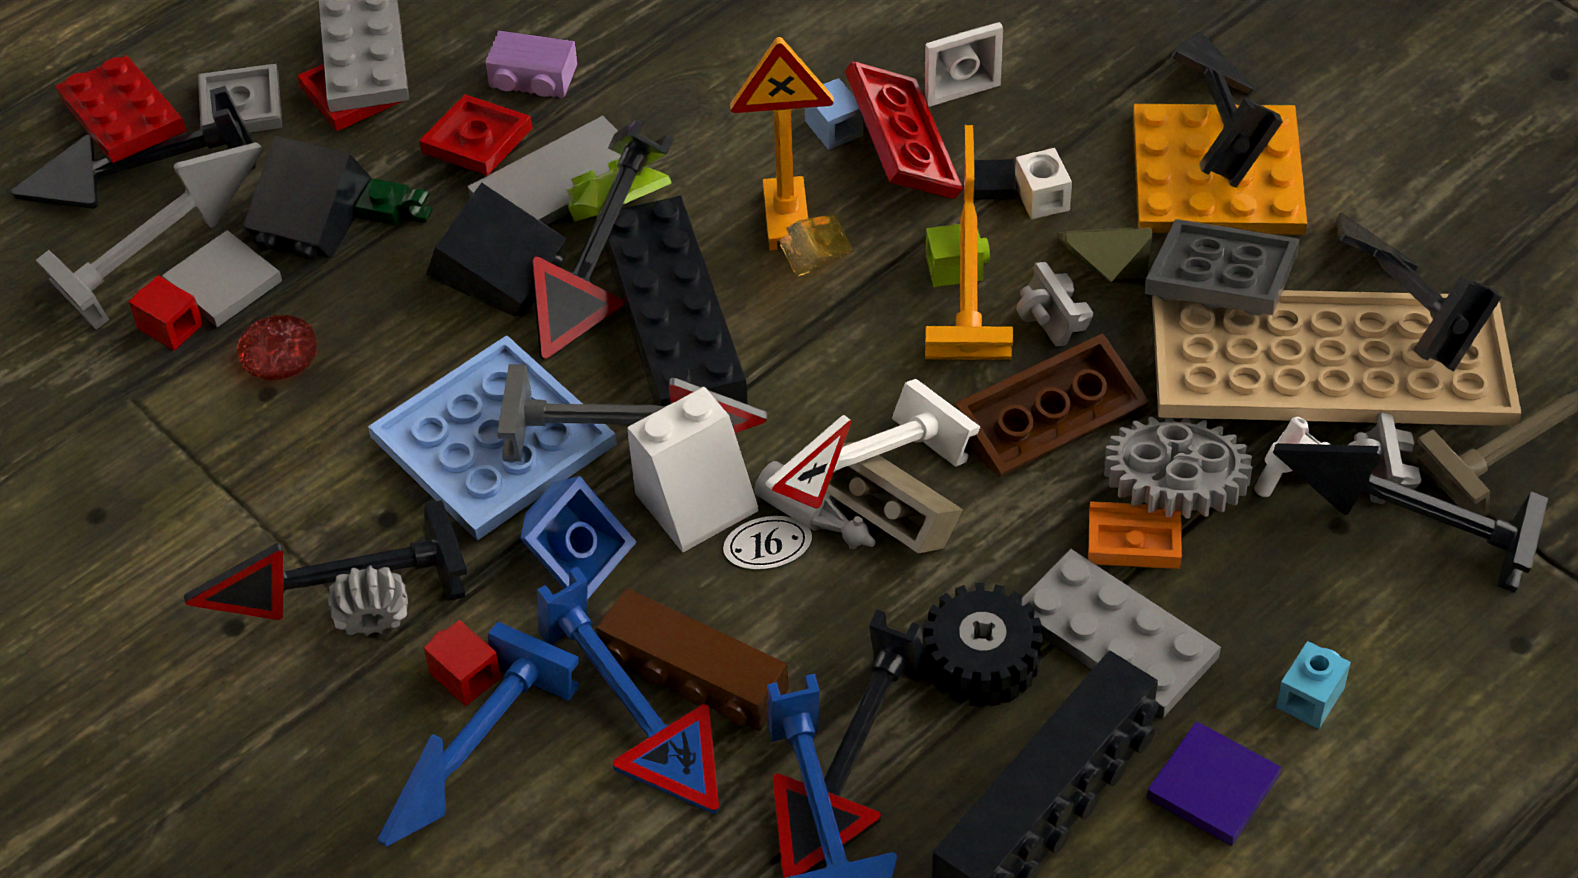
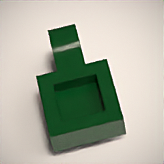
(389, 200)

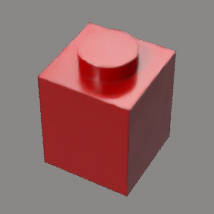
(165, 312)
(462, 662)

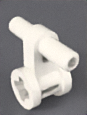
(1295, 433)

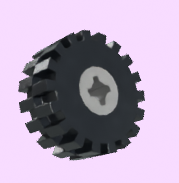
(976, 665)

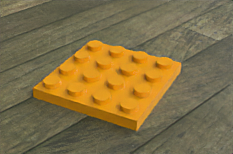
(1172, 186)

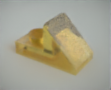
(815, 243)

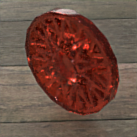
(277, 347)

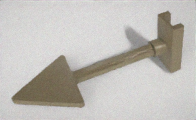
(1460, 474)

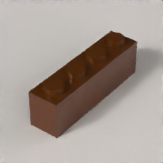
(692, 658)

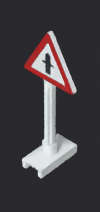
(921, 418)

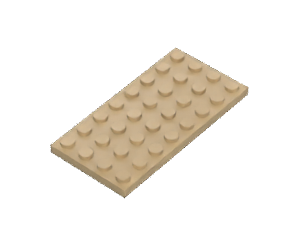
(1326, 361)

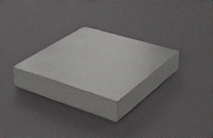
(253, 92)
(224, 277)

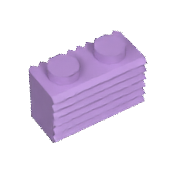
(531, 64)

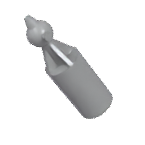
(826, 517)

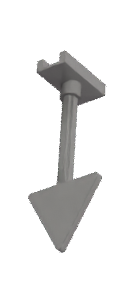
(209, 187)

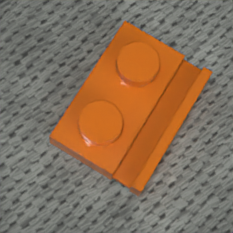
(1133, 536)

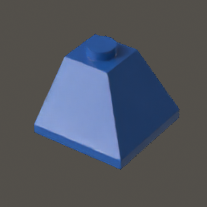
(575, 529)

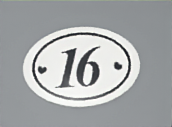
(767, 542)

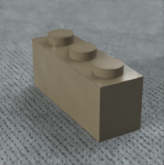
(896, 503)

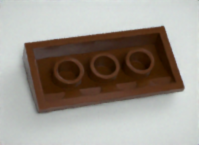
(1051, 405)

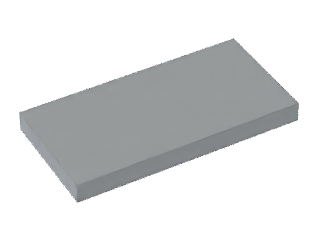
(541, 178)

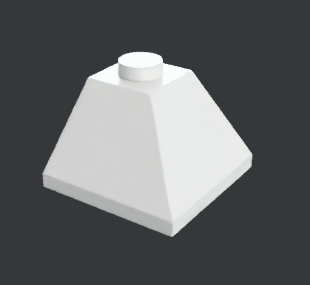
(963, 64)

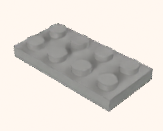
(362, 53)
(1094, 613)

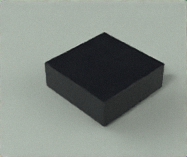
(994, 179)

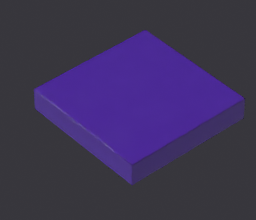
(1213, 783)

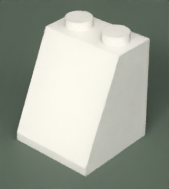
(690, 469)

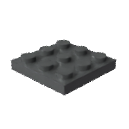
(1222, 267)

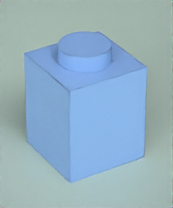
(838, 122)

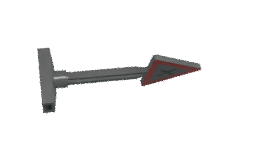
(521, 411)

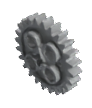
(1178, 466)

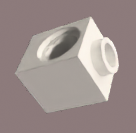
(1043, 183)

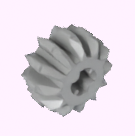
(368, 601)

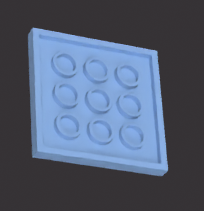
(453, 448)

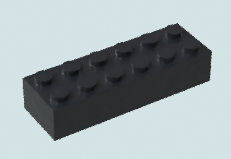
(672, 301)
(1054, 777)

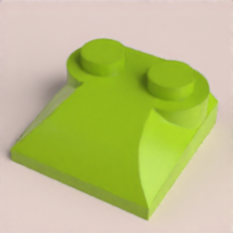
(591, 190)

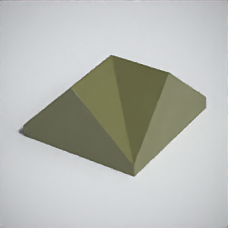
(1111, 252)

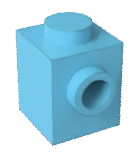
(1313, 684)

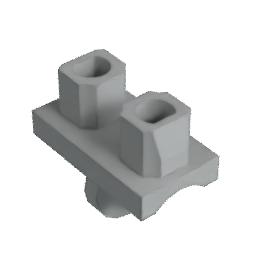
(1050, 303)
(1396, 447)

